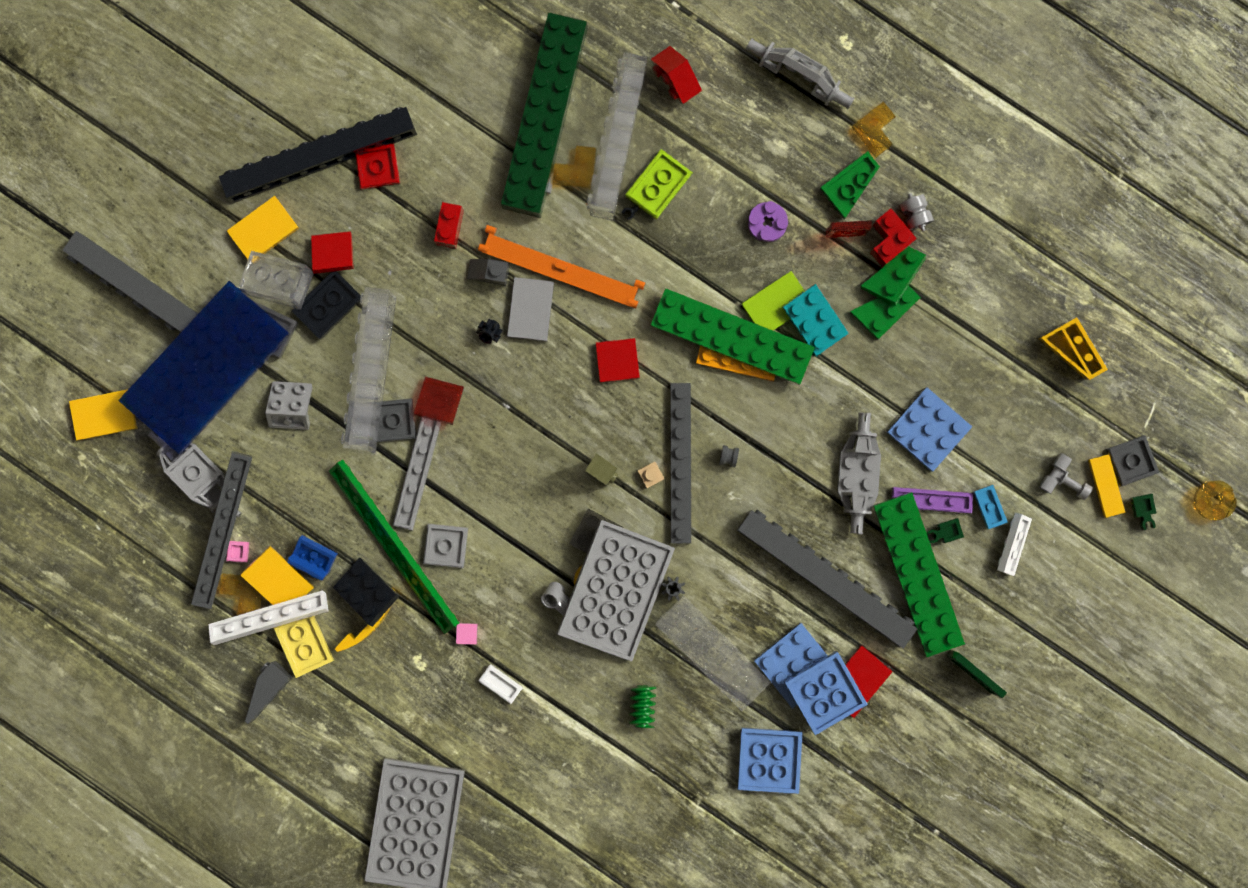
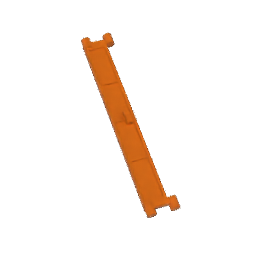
(560, 269)

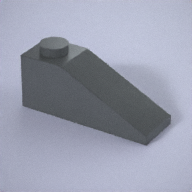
(267, 687)

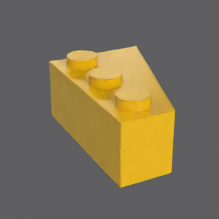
(1075, 348)

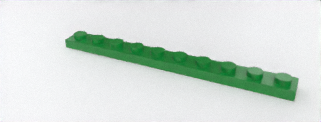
(393, 546)

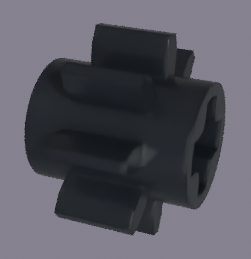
(489, 331)

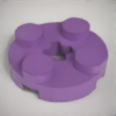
(756, 220)

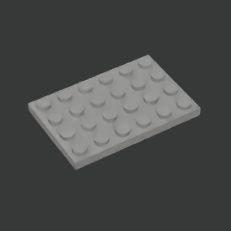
(615, 590)
(414, 824)

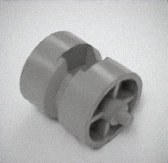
(916, 211)

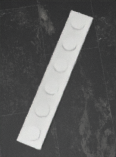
(268, 617)

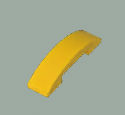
(351, 640)

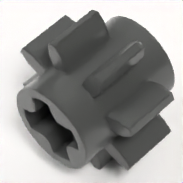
(675, 593)

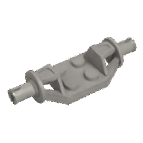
(806, 66)
(192, 473)
(859, 473)

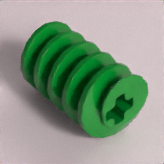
(642, 706)

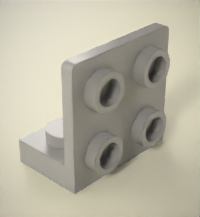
(289, 405)

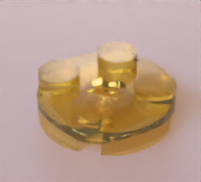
(1203, 502)

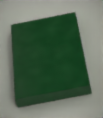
(976, 674)

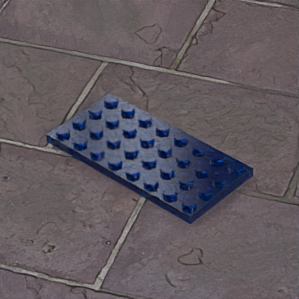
(204, 367)

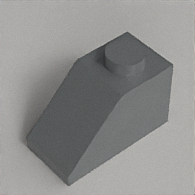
(488, 271)

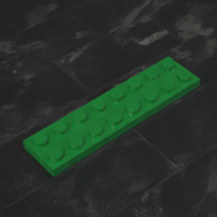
(732, 336)
(919, 574)

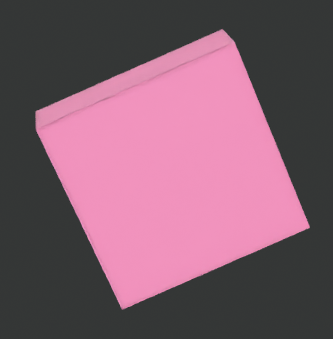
(238, 551)
(466, 633)

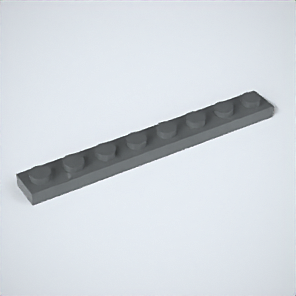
(680, 462)
(221, 530)

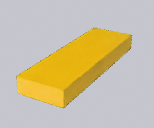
(1106, 486)

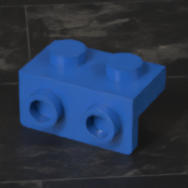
(312, 558)

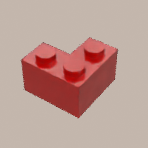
(677, 74)
(895, 235)

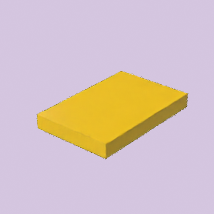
(263, 228)
(101, 416)
(276, 578)

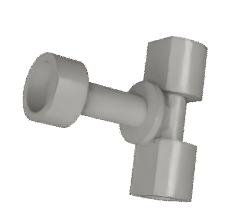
(1060, 475)

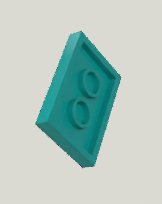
(815, 319)

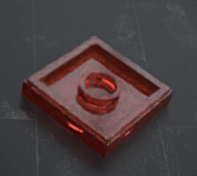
(848, 229)
(439, 400)

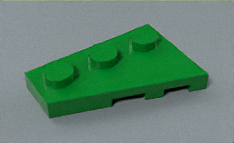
(850, 183)
(895, 276)
(880, 315)

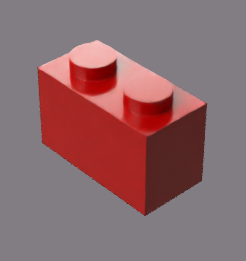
(449, 225)

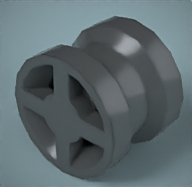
(729, 456)

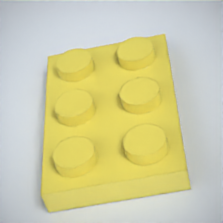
(304, 645)

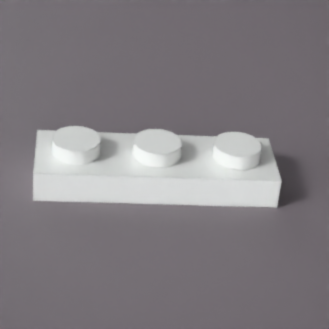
(1014, 544)

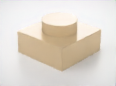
(651, 474)

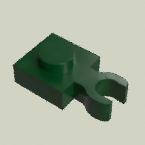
(1143, 507)
(948, 531)

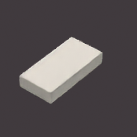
(500, 684)

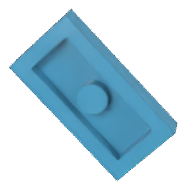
(990, 507)

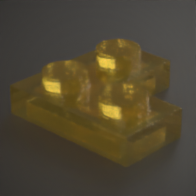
(870, 129)
(578, 174)
(236, 585)

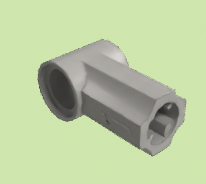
(555, 597)

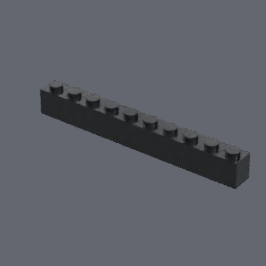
(317, 155)

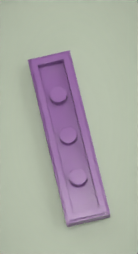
(938, 500)

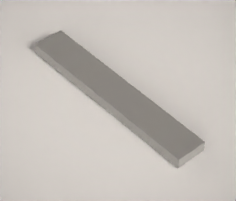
(417, 473)

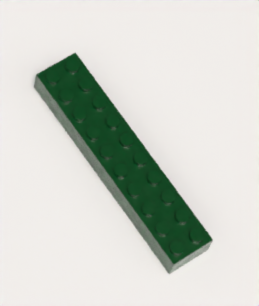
(544, 115)

